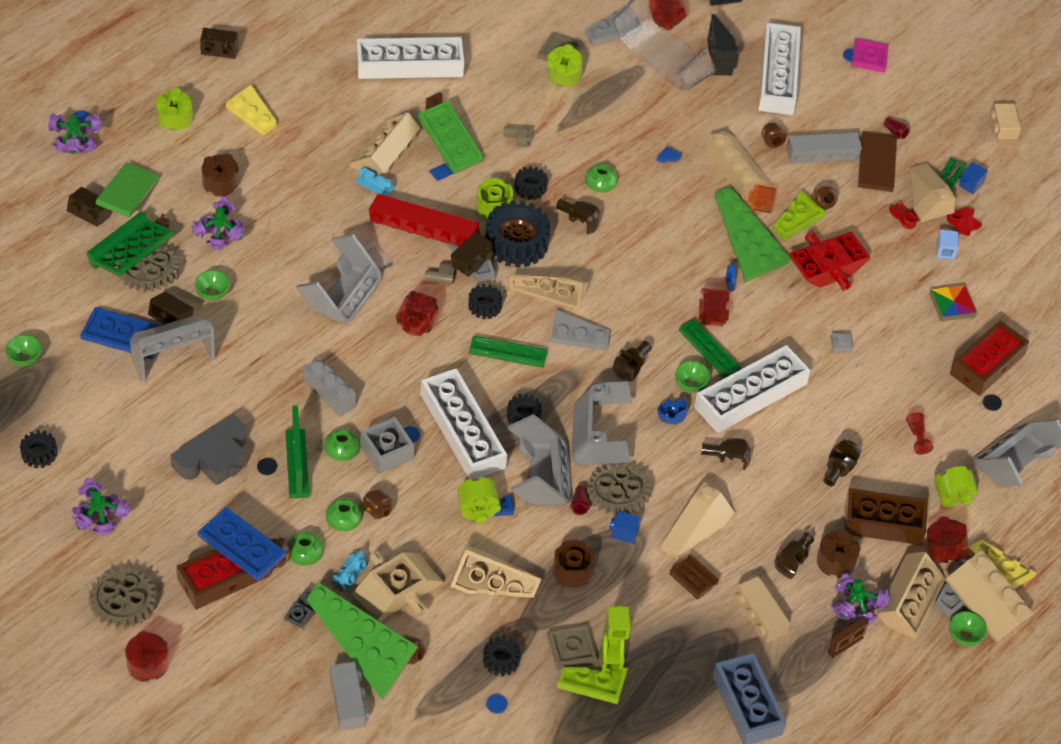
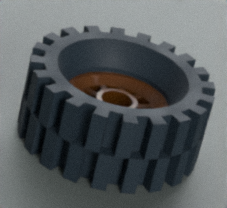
(518, 233)

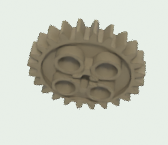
(153, 270)
(619, 489)
(122, 597)

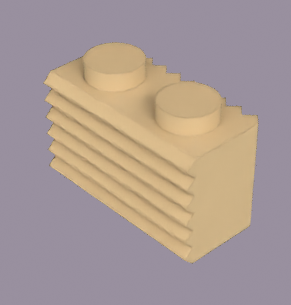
(1005, 121)

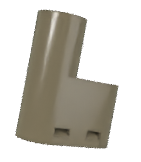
(522, 134)
(445, 274)

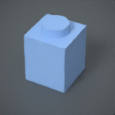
(947, 244)

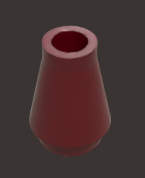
(897, 128)
(580, 501)

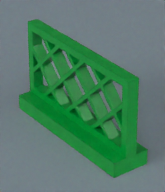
(124, 238)
(297, 459)

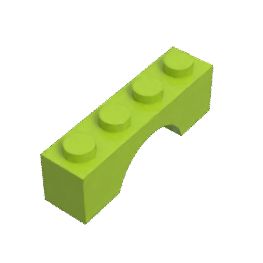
(614, 633)

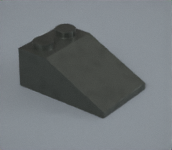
(721, 47)

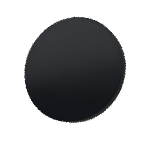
(992, 402)
(266, 466)

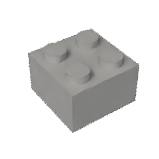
(387, 445)

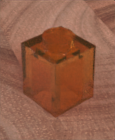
(762, 198)

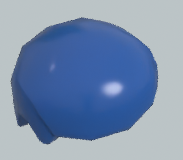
(672, 412)

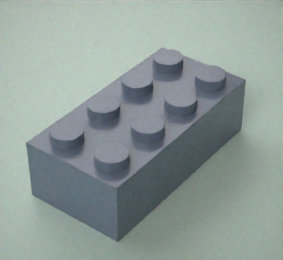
(749, 699)

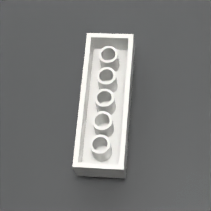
(410, 57)
(779, 69)
(752, 389)
(463, 424)

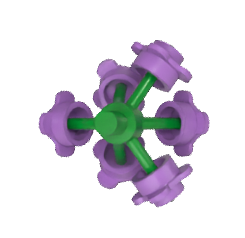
(76, 130)
(213, 224)
(101, 504)
(856, 592)

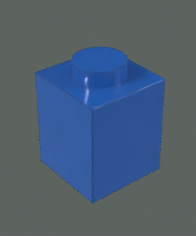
(973, 178)
(625, 527)

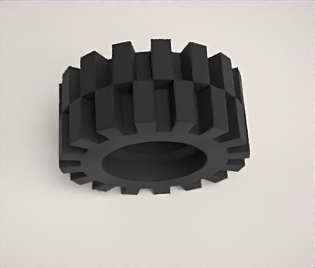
(531, 190)
(485, 309)
(523, 402)
(39, 458)
(501, 645)

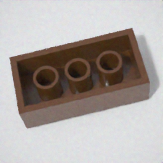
(885, 516)

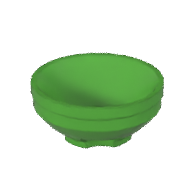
(600, 182)
(212, 280)
(20, 345)
(692, 371)
(342, 450)
(344, 520)
(305, 554)
(967, 622)

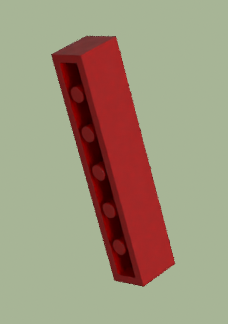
(421, 220)

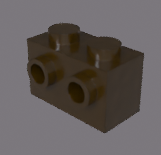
(219, 43)
(83, 205)
(472, 254)
(168, 308)

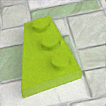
(799, 216)
(598, 684)

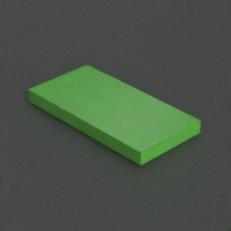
(450, 137)
(127, 189)

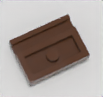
(694, 577)
(848, 637)

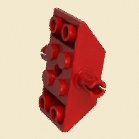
(830, 259)

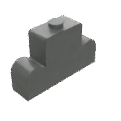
(215, 452)

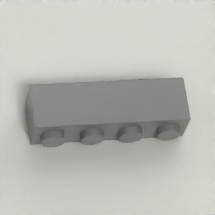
(823, 148)

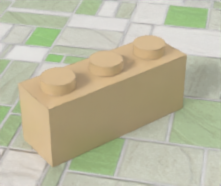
(762, 609)

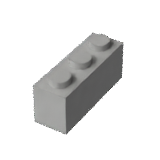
(329, 387)
(348, 696)

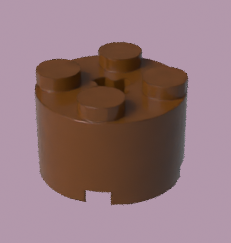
(220, 174)
(838, 553)
(573, 563)

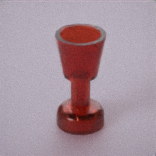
(917, 426)

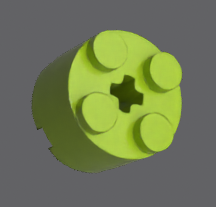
(564, 65)
(174, 109)
(492, 194)
(956, 487)
(478, 499)

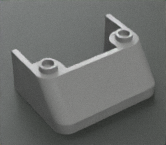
(354, 287)
(171, 336)
(591, 445)
(1018, 448)
(548, 463)

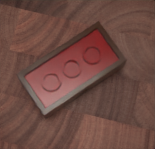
(989, 358)
(211, 578)

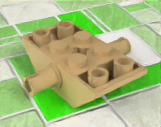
(396, 585)

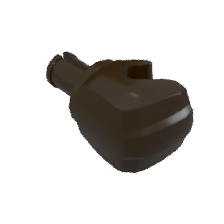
(584, 211)
(629, 362)
(730, 447)
(841, 461)
(792, 553)

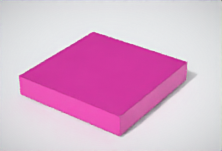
(869, 55)

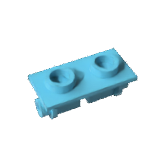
(374, 183)
(353, 568)

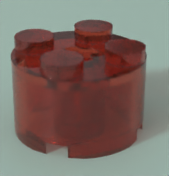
(667, 12)
(713, 307)
(417, 313)
(947, 540)
(147, 656)

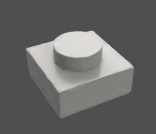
(841, 342)

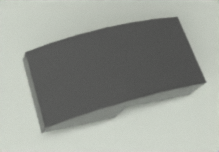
(300, 611)

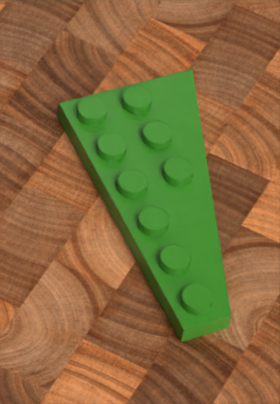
(749, 239)
(369, 643)

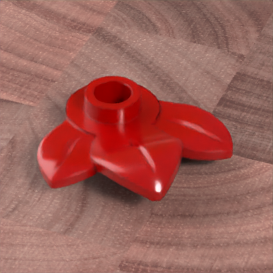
(907, 218)
(963, 221)

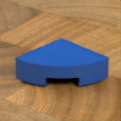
(668, 155)
(730, 277)
(506, 506)

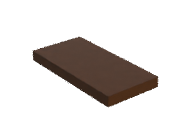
(877, 162)

